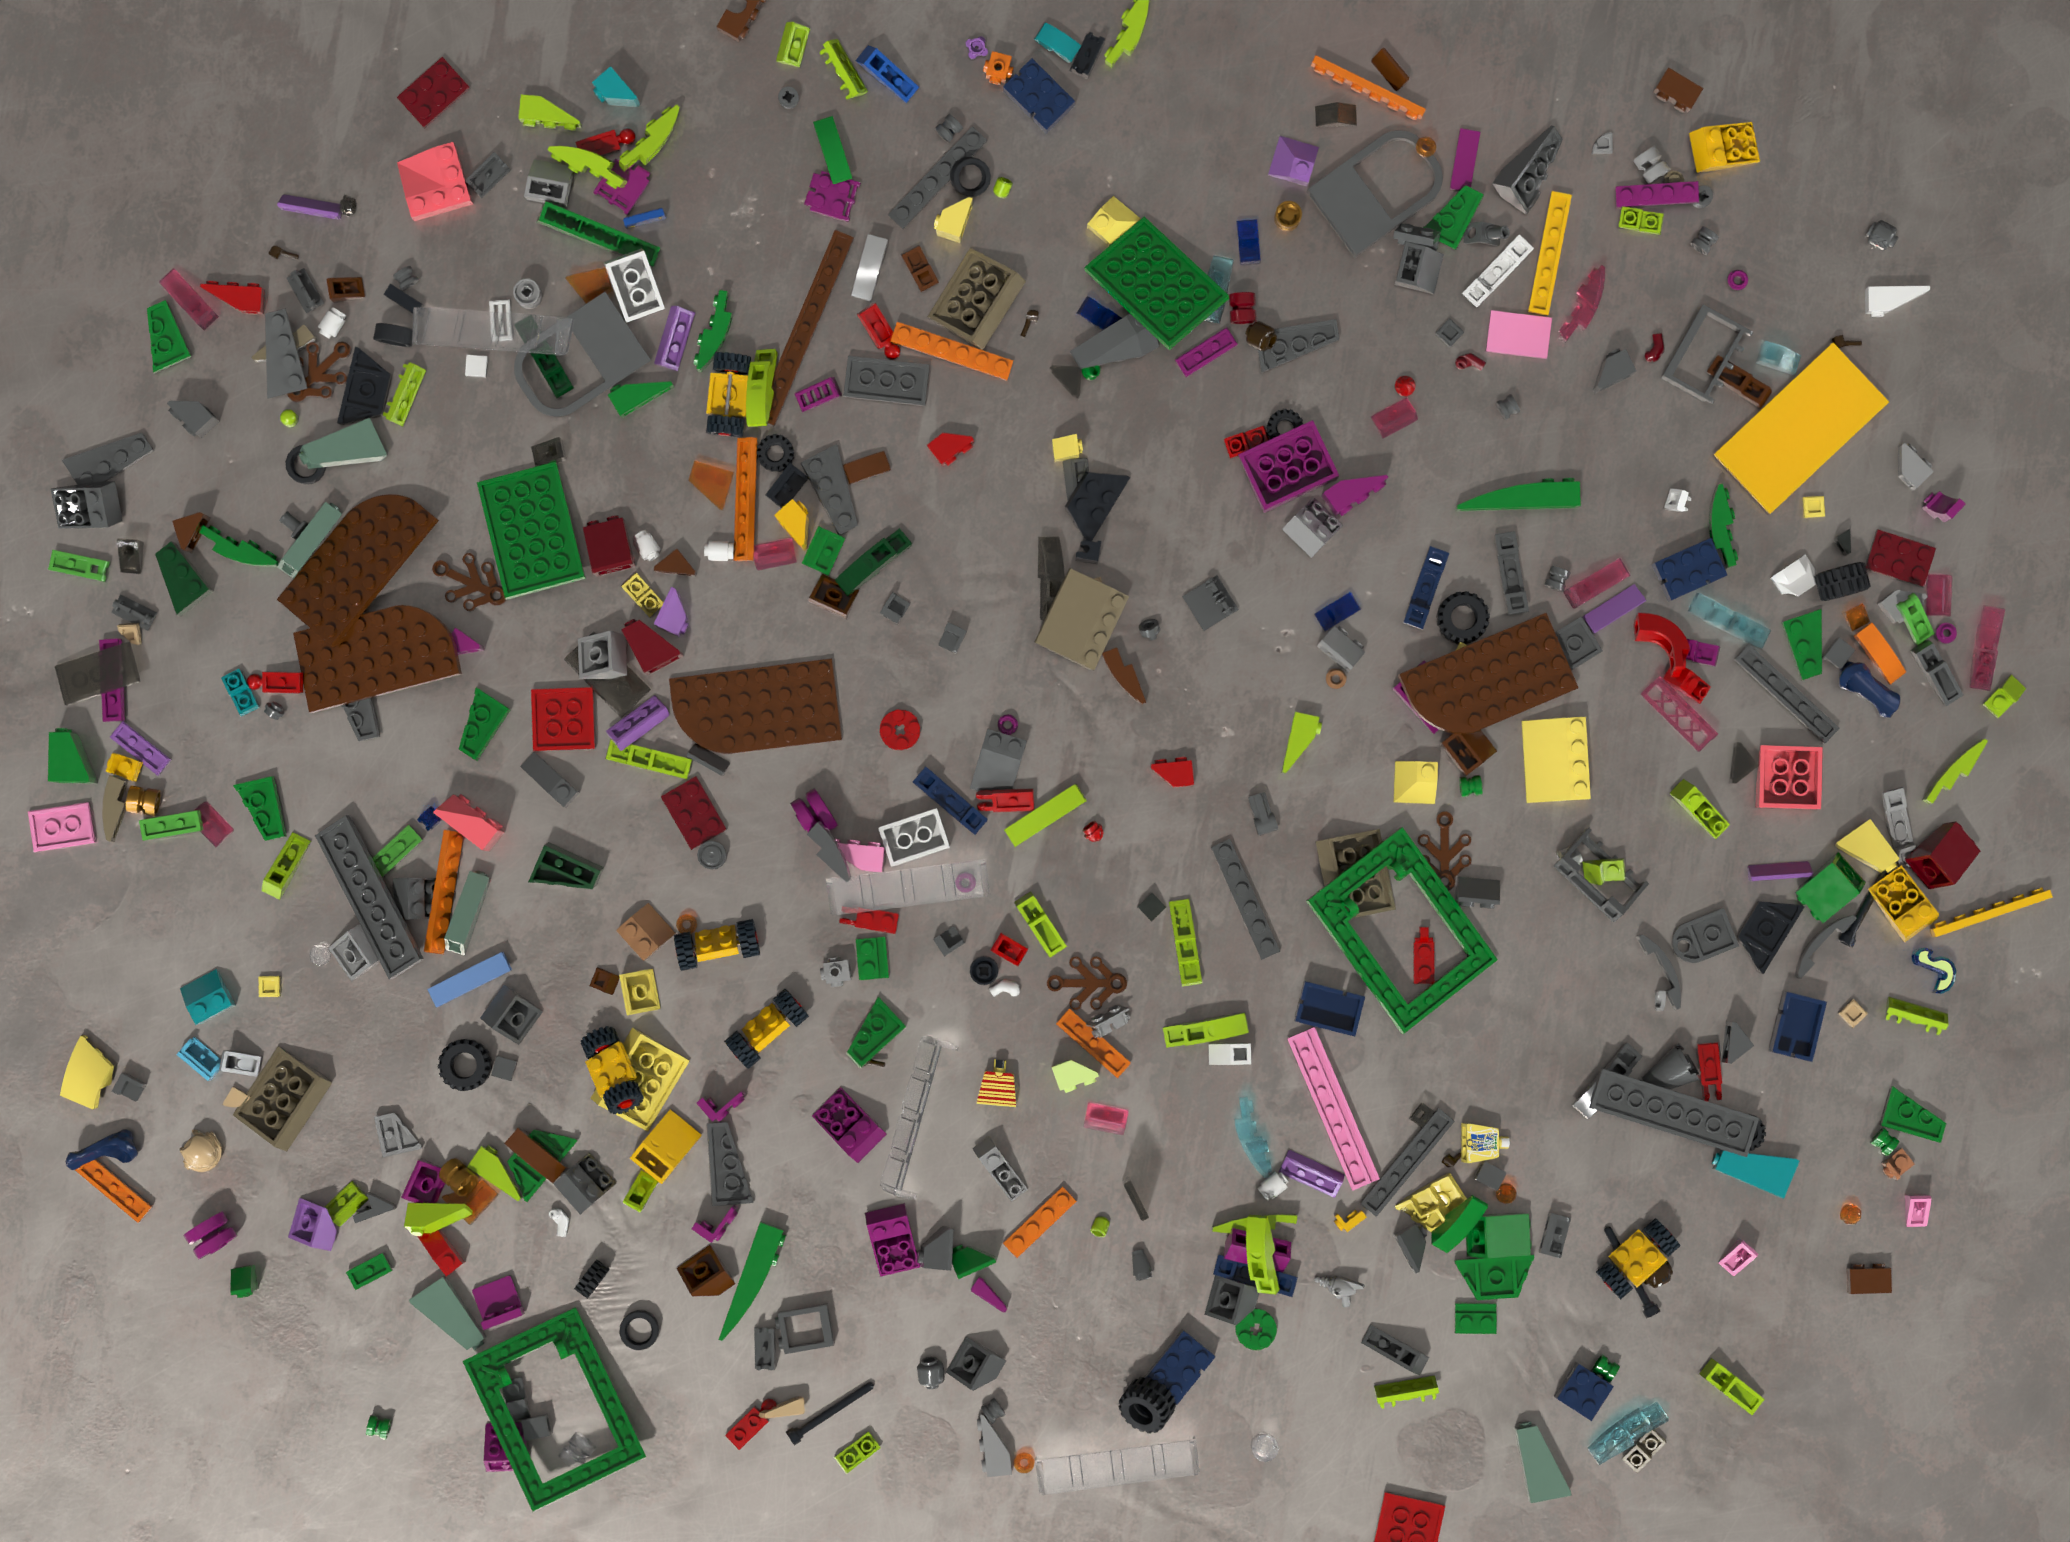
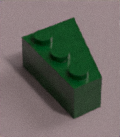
(181, 579)
(565, 868)

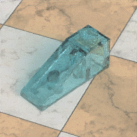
(1220, 273)

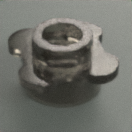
(348, 205)

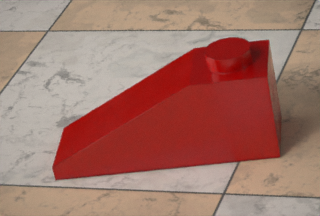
(441, 1251)

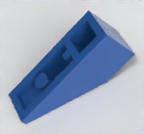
(887, 73)

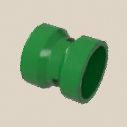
(1470, 786)
(1884, 1141)
(1605, 1368)
(383, 1427)

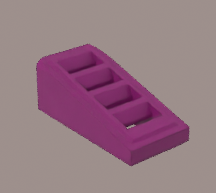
(834, 387)
(985, 1292)

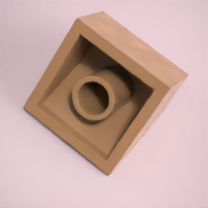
(646, 932)

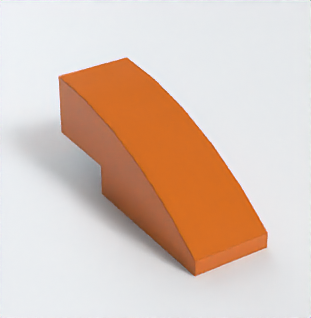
(1880, 653)

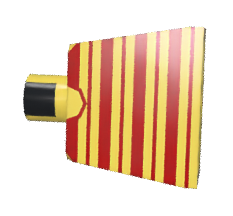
(997, 1086)

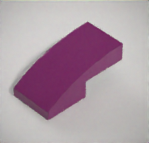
(1703, 653)

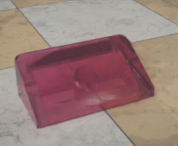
(1394, 418)
(774, 554)
(1939, 595)
(214, 826)
(1105, 1119)

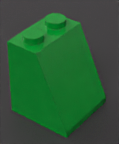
(68, 759)
(1830, 888)
(1500, 1236)

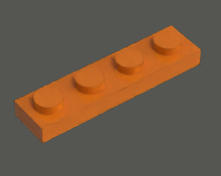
(1097, 1047)
(115, 1189)
(1039, 1222)

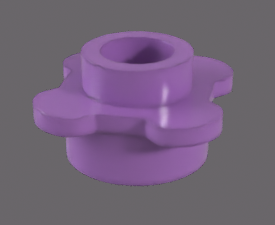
(971, 43)

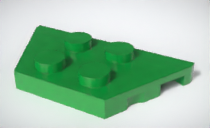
(527, 1177)
(1495, 1276)

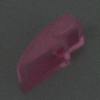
(188, 299)
(1596, 583)

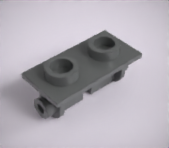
(305, 290)
(133, 612)

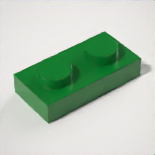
(369, 1271)

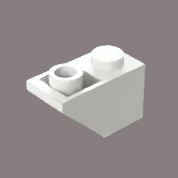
(1230, 1054)

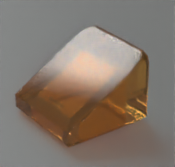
(1856, 617)

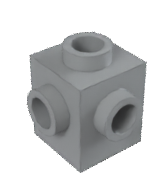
(843, 968)

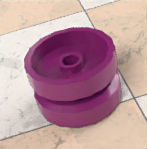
(814, 813)
(210, 1235)

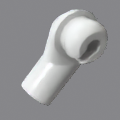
(1006, 986)
(561, 1219)

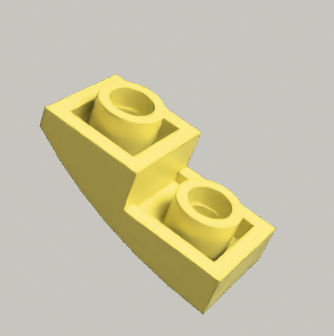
(642, 594)

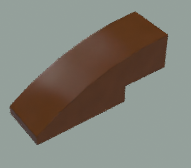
(1741, 383)
(1123, 674)
(535, 1155)

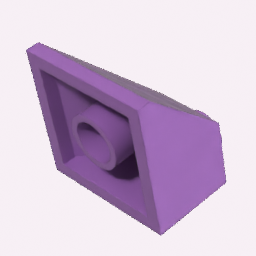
(1293, 161)
(672, 615)
(312, 1226)

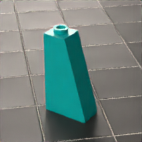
(1761, 1171)

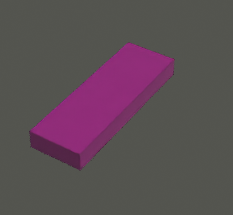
(1464, 159)
(1206, 352)

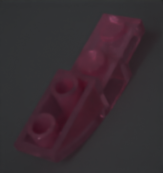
(1589, 297)
(1985, 648)

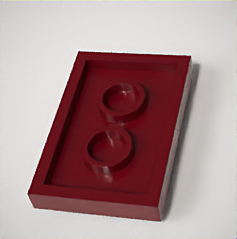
(433, 92)
(1900, 558)
(693, 813)

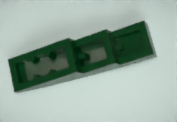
(553, 373)

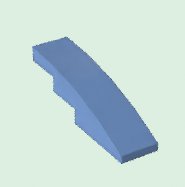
(469, 979)

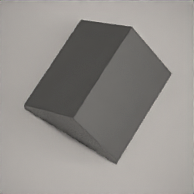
(1735, 1043)

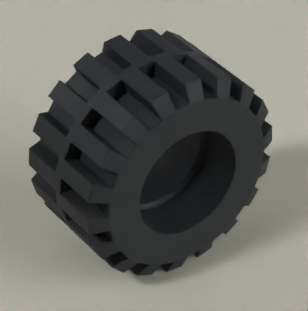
(1842, 581)
(1475, 604)
(447, 1070)
(1147, 1405)

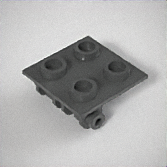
(1210, 602)

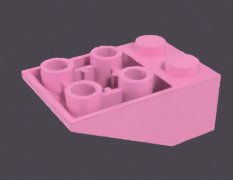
(862, 856)

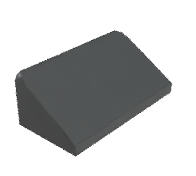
(1073, 472)
(708, 759)

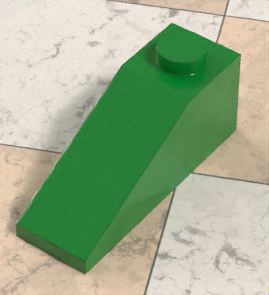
(633, 396)

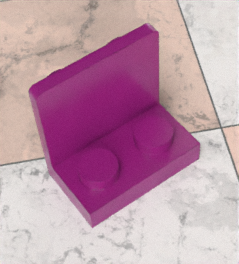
(709, 1106)
(705, 1228)
(498, 1302)
(494, 1455)

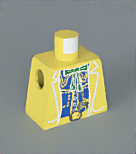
(1481, 1143)

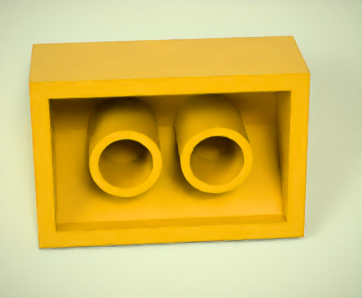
(795, 521)

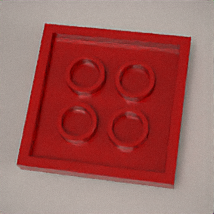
(563, 719)
(1408, 1519)

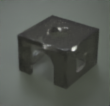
(1425, 1116)

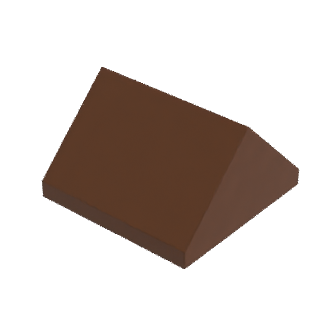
(188, 530)
(831, 597)

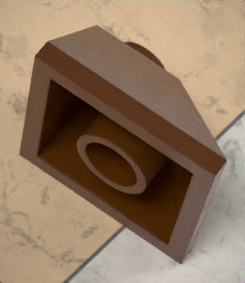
(705, 1274)

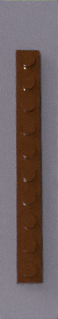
(808, 320)

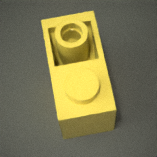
(1067, 447)

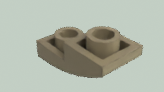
(1643, 1450)

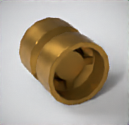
(1288, 216)
(141, 800)
(458, 1177)

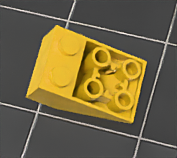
(1724, 146)
(1903, 903)
(665, 1146)

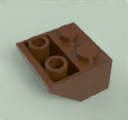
(1468, 750)

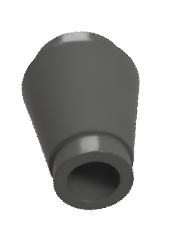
(1141, 1266)

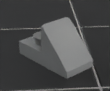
(240, 1063)

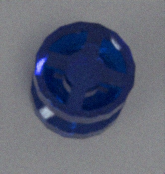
(429, 819)

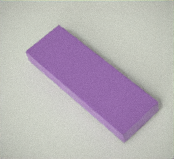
(140, 748)

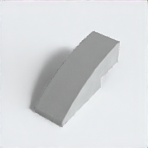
(869, 267)

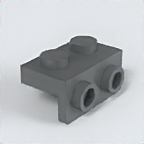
(1417, 235)

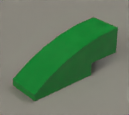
(832, 150)
(1458, 1224)

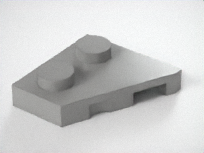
(394, 1135)

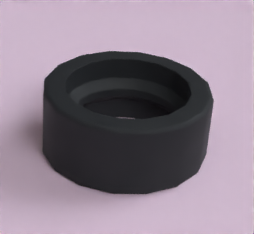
(986, 176)
(393, 334)
(295, 476)
(637, 1345)

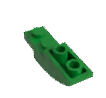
(713, 340)
(1719, 517)
(245, 553)

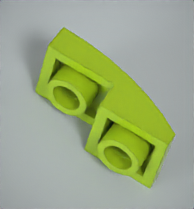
(1641, 220)
(857, 1452)

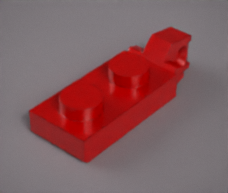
(1423, 958)

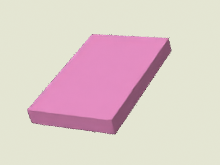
(1518, 334)
(61, 827)

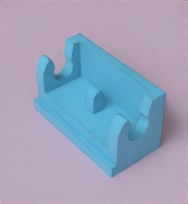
(200, 1058)

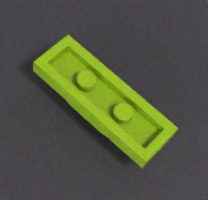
(844, 68)
(405, 394)
(1916, 1014)
(1406, 1390)

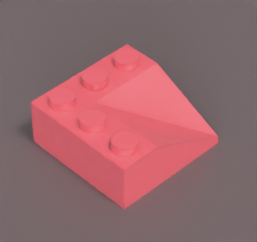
(434, 182)
(1789, 777)
(470, 822)

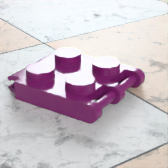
(632, 191)
(831, 198)

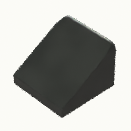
(1844, 542)
(1151, 907)

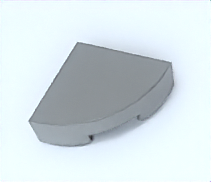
(1603, 144)
(1660, 998)

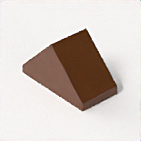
(345, 289)
(675, 564)

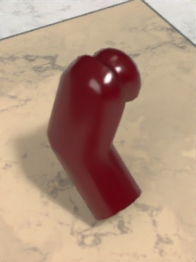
(1657, 350)
(1469, 360)

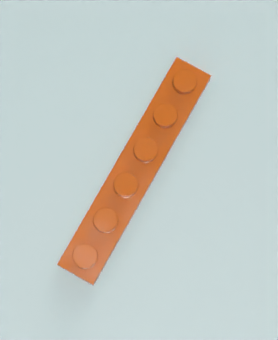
(1360, 84)
(951, 351)
(745, 499)
(443, 892)

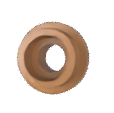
(1340, 673)

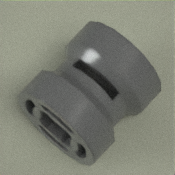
(948, 128)
(1704, 240)
(1557, 578)

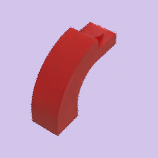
(1667, 635)

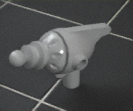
(1340, 1287)

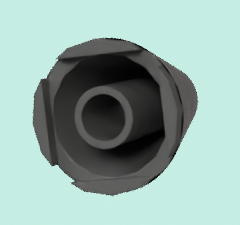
(1672, 1070)

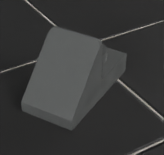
(378, 1207)
(516, 1399)

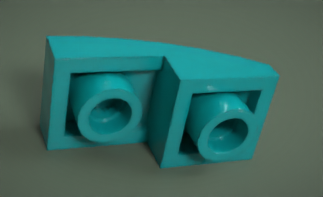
(1057, 41)
(240, 692)

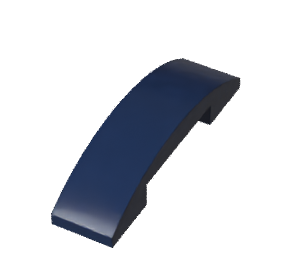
(1426, 587)
(950, 800)
(1239, 1272)

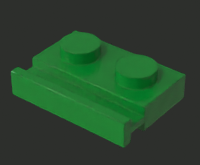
(823, 551)
(872, 958)
(1475, 1318)

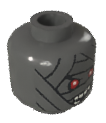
(1882, 235)

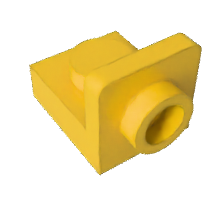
(124, 766)
(1354, 1219)

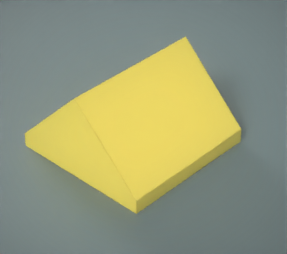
(639, 991)

